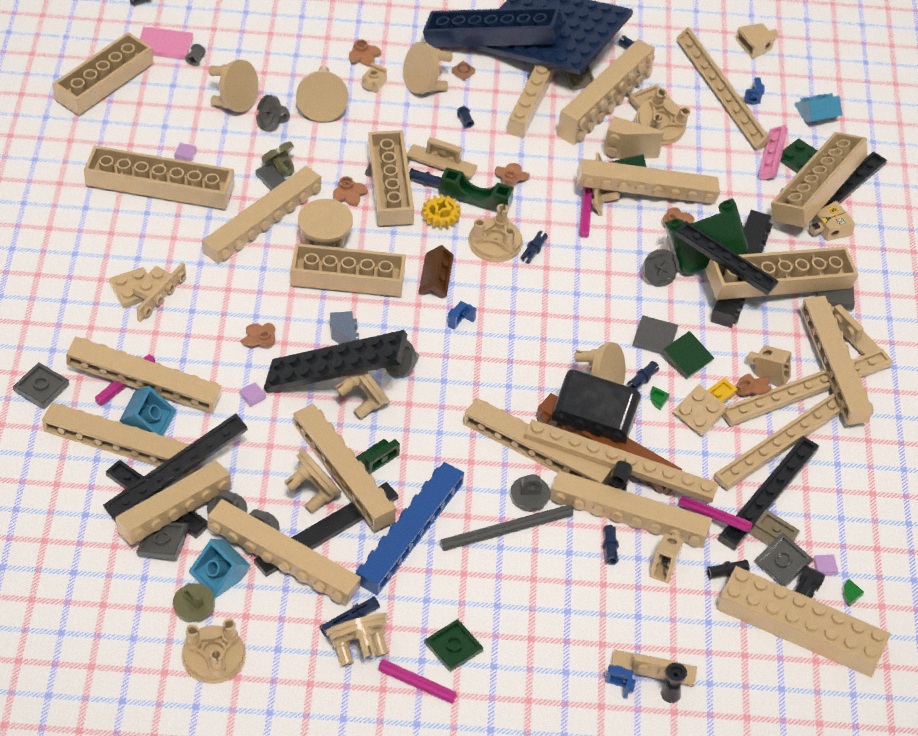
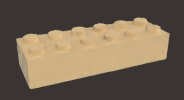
(103, 73)
(390, 178)
(348, 269)

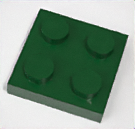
(797, 155)

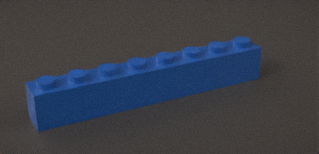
(410, 528)

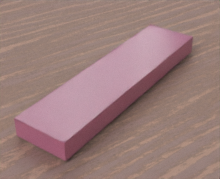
(773, 152)

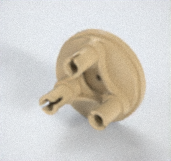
(422, 68)
(236, 85)
(322, 95)
(664, 115)
(325, 222)
(495, 237)
(606, 362)
(375, 398)
(312, 471)
(367, 630)
(213, 652)

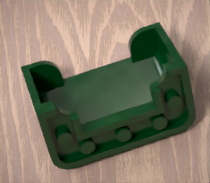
(723, 227)

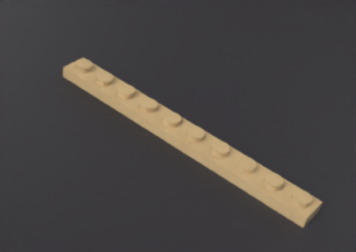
(723, 88)
(800, 389)
(778, 442)
(609, 455)

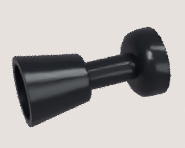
(675, 675)

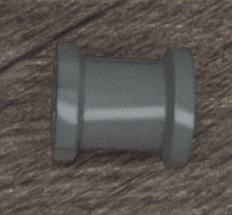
(196, 53)

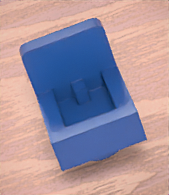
(754, 95)
(460, 312)
(621, 677)

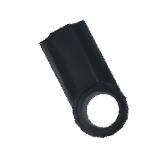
(620, 475)
(810, 582)

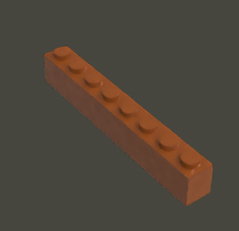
(544, 415)

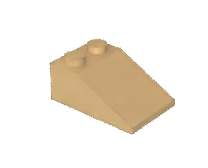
(631, 139)

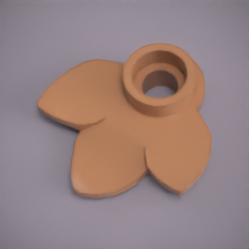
(364, 52)
(511, 174)
(349, 191)
(675, 212)
(259, 335)
(749, 385)

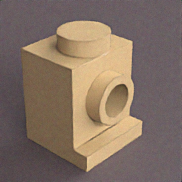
(374, 78)

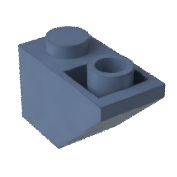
(343, 327)

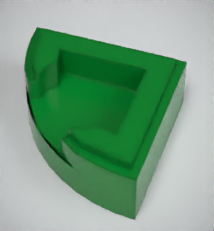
(658, 397)
(851, 592)

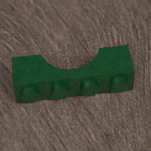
(455, 184)

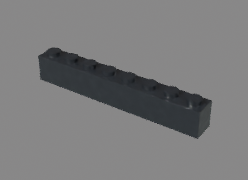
(755, 229)

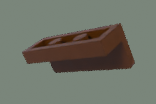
(436, 271)

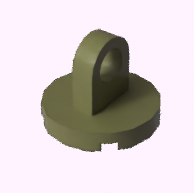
(280, 158)
(193, 602)

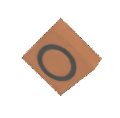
(463, 70)

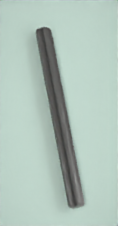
(506, 527)

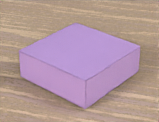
(185, 152)
(252, 394)
(826, 564)

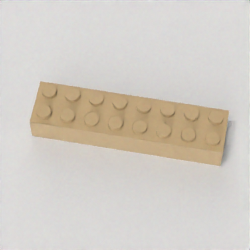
(606, 92)
(159, 177)
(819, 179)
(795, 270)
(803, 621)

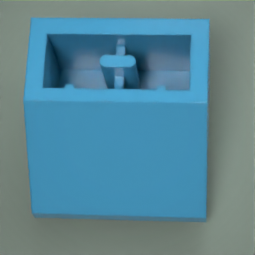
(819, 107)

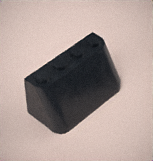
(597, 406)

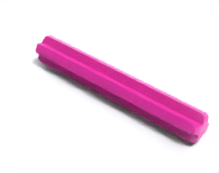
(585, 212)
(114, 388)
(715, 513)
(417, 681)

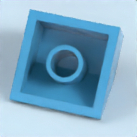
(148, 411)
(219, 566)

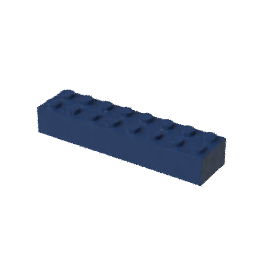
(493, 27)

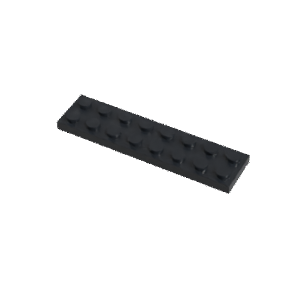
(336, 361)

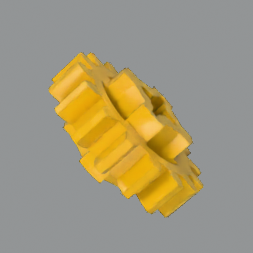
(441, 211)

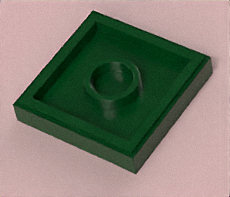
(688, 355)
(453, 645)

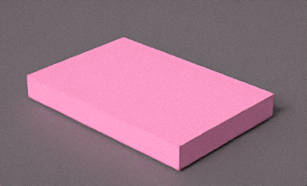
(167, 42)

